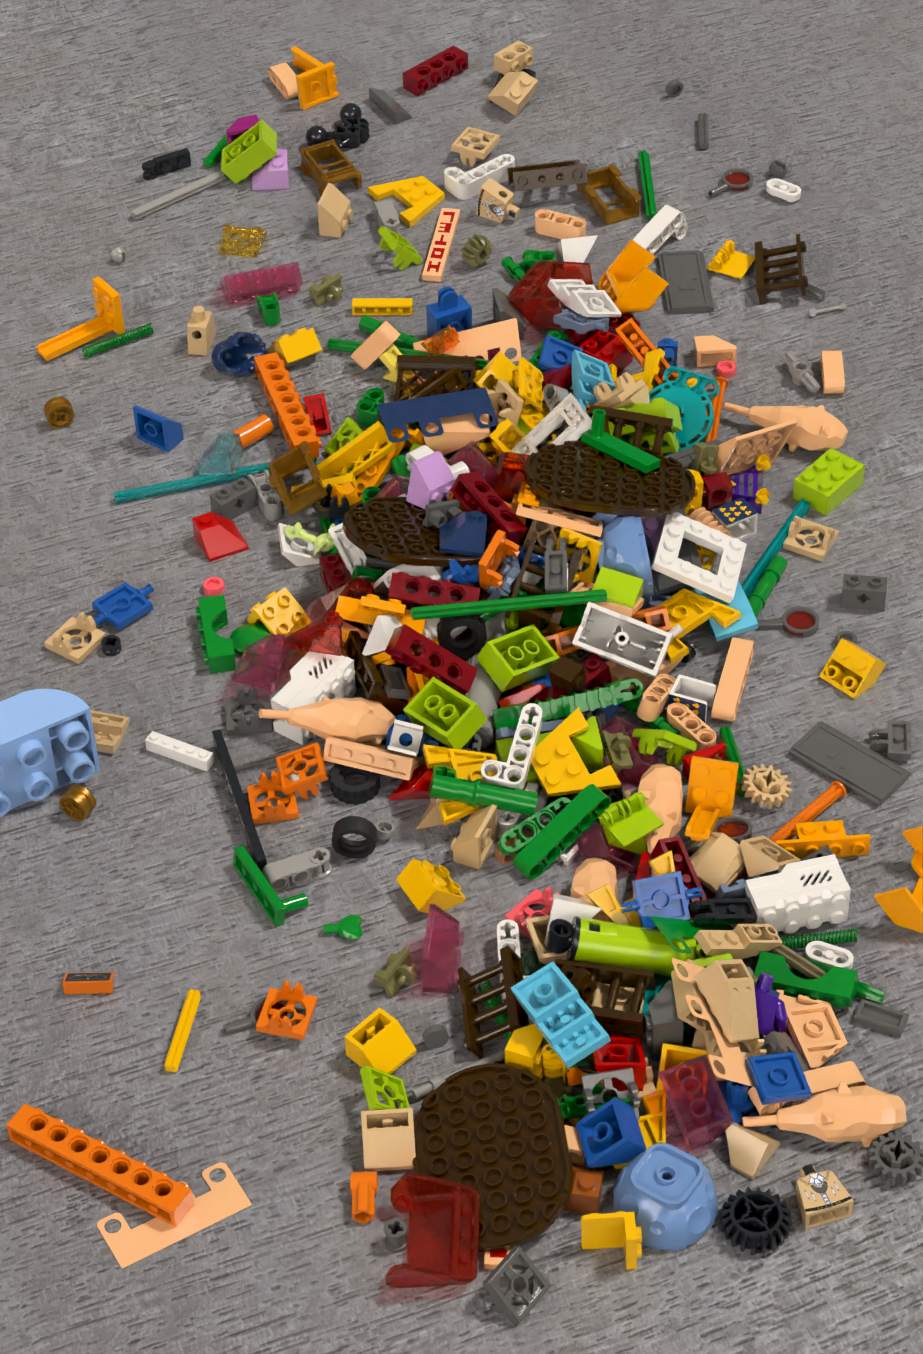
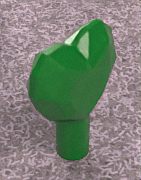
(347, 927)

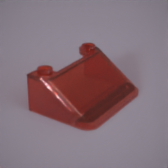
(320, 625)
(440, 1232)

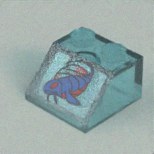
(221, 456)

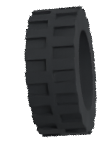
(466, 647)
(349, 793)

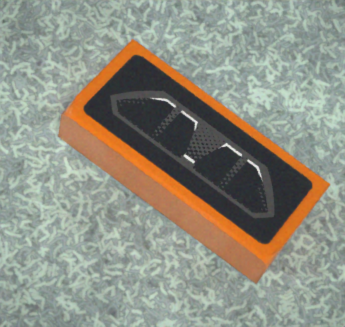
(88, 983)

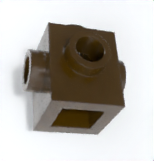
(580, 979)

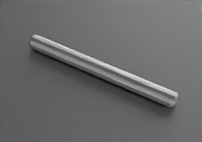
(178, 195)

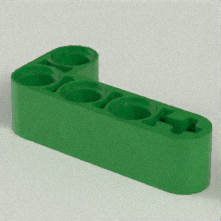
(368, 409)

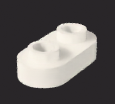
(783, 190)
(828, 955)

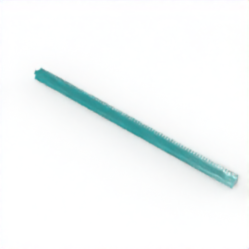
(192, 482)
(773, 549)

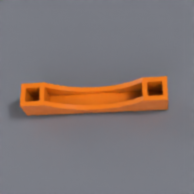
(562, 640)

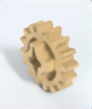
(766, 786)

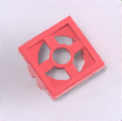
(522, 908)

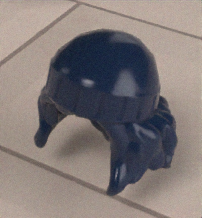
(238, 353)

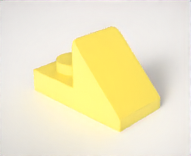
(389, 358)

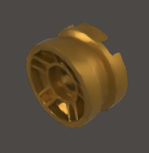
(59, 412)
(77, 802)

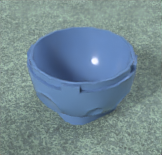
(626, 550)
(671, 1210)

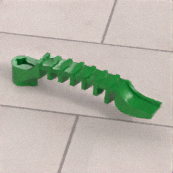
(565, 705)

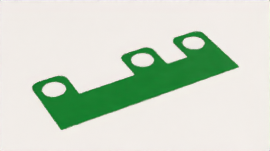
(679, 928)

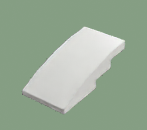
(583, 298)

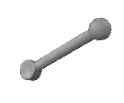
(812, 312)

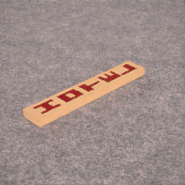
(441, 245)

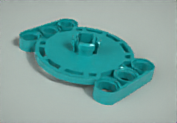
(690, 404)

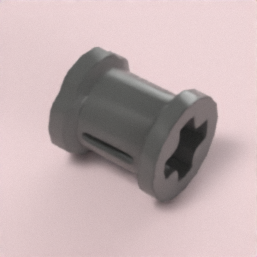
(396, 1238)

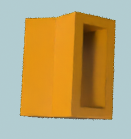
(345, 489)

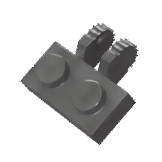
(894, 739)

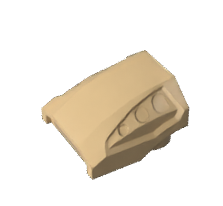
(718, 861)

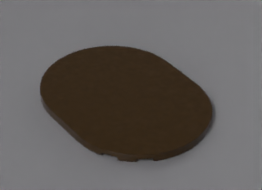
(596, 482)
(395, 532)
(506, 1141)

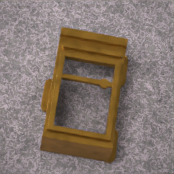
(322, 151)
(610, 177)
(290, 464)

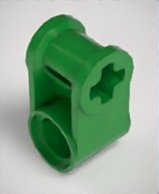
(535, 256)
(269, 309)

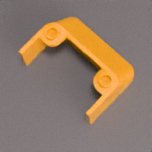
(630, 281)
(899, 904)

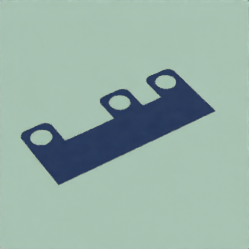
(431, 408)

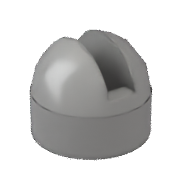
(118, 254)
(384, 830)

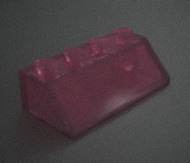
(261, 282)

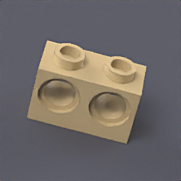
(513, 58)

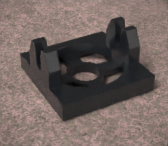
(328, 507)

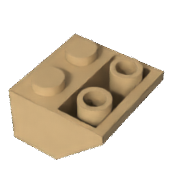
(388, 1139)

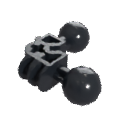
(348, 136)

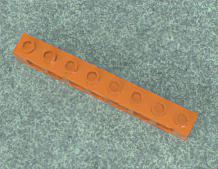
(286, 403)
(83, 1157)

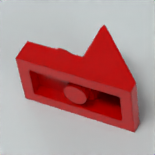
(317, 410)

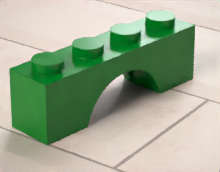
(220, 650)
(835, 986)

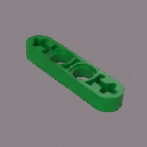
(533, 823)

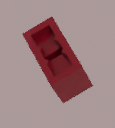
(716, 491)

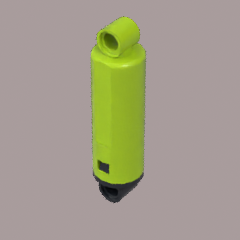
(618, 945)

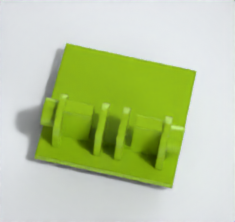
(630, 819)

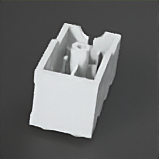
(622, 640)
(333, 680)
(793, 903)

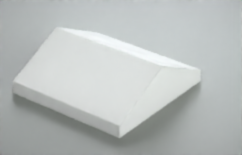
(296, 549)

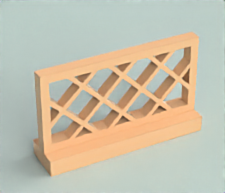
(371, 758)

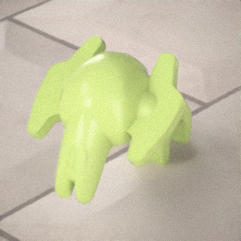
(322, 542)

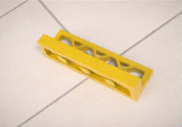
(355, 451)

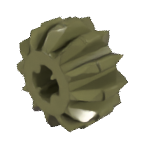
(477, 250)

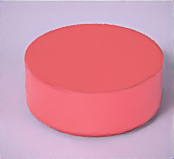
(726, 369)
(213, 586)

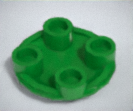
(246, 635)

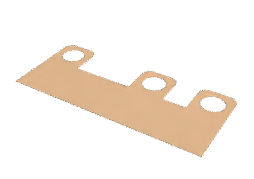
(480, 339)
(732, 1058)
(154, 1235)

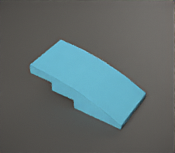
(586, 374)
(740, 602)
(560, 1014)

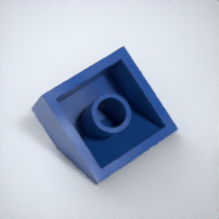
(157, 429)
(611, 1134)

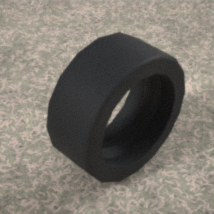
(358, 826)

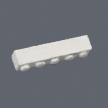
(179, 751)

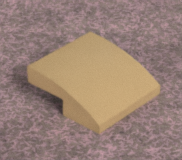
(108, 730)

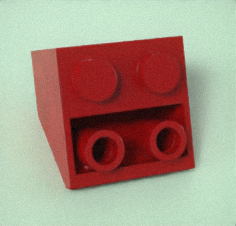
(608, 348)

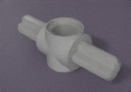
(801, 372)

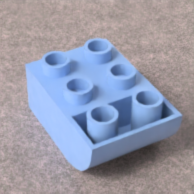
(44, 745)

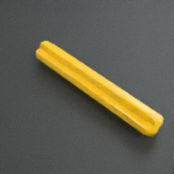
(182, 1031)

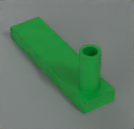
(617, 448)
(262, 890)

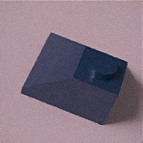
(464, 534)

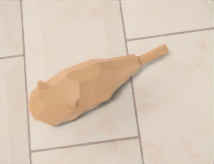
(815, 427)
(340, 718)
(664, 796)
(592, 875)
(840, 1115)

